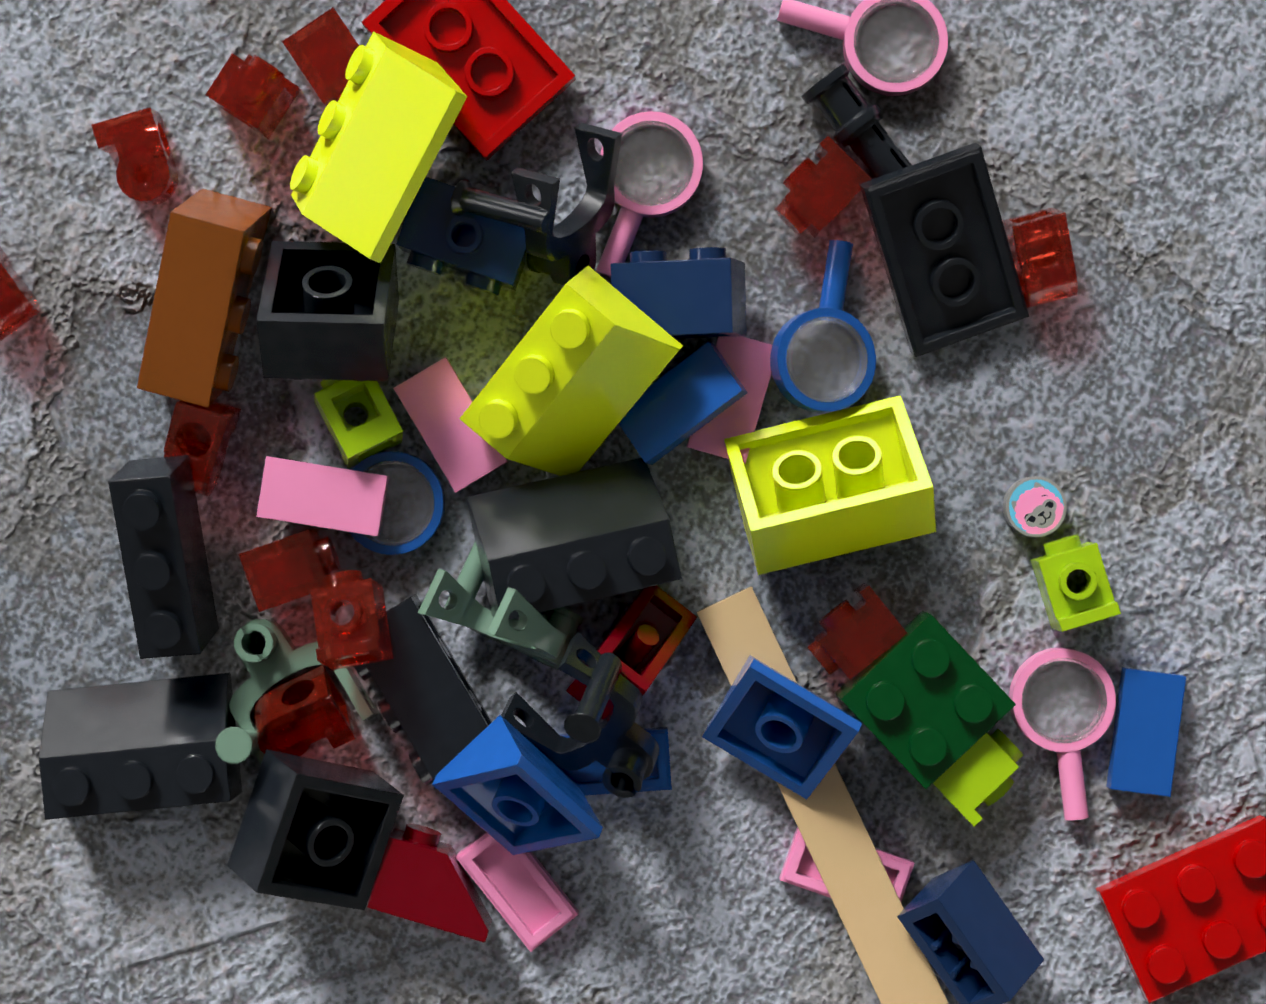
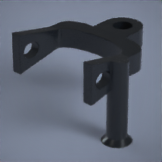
(571, 244)
(615, 742)

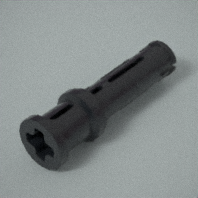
(856, 122)

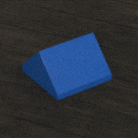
(781, 728)
(517, 792)

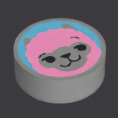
(1034, 506)

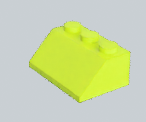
(376, 145)
(571, 377)
(831, 485)

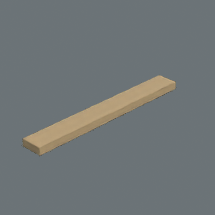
(833, 829)

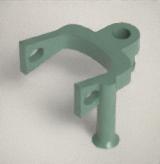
(534, 635)
(268, 670)

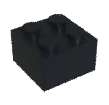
(327, 312)
(315, 830)

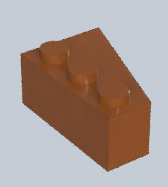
(202, 296)

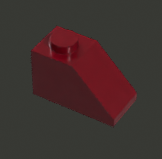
(643, 639)
(428, 885)

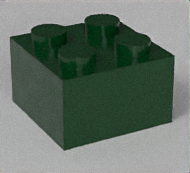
(926, 699)

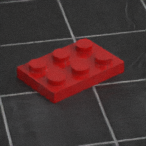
(487, 54)
(1192, 910)

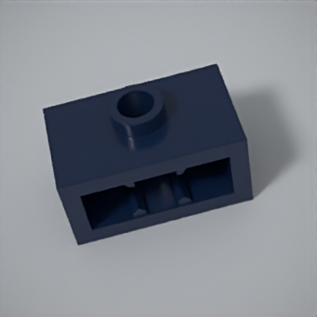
(481, 247)
(687, 296)
(971, 937)

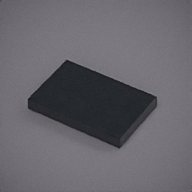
(945, 249)

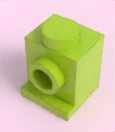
(359, 442)
(1063, 607)
(980, 775)

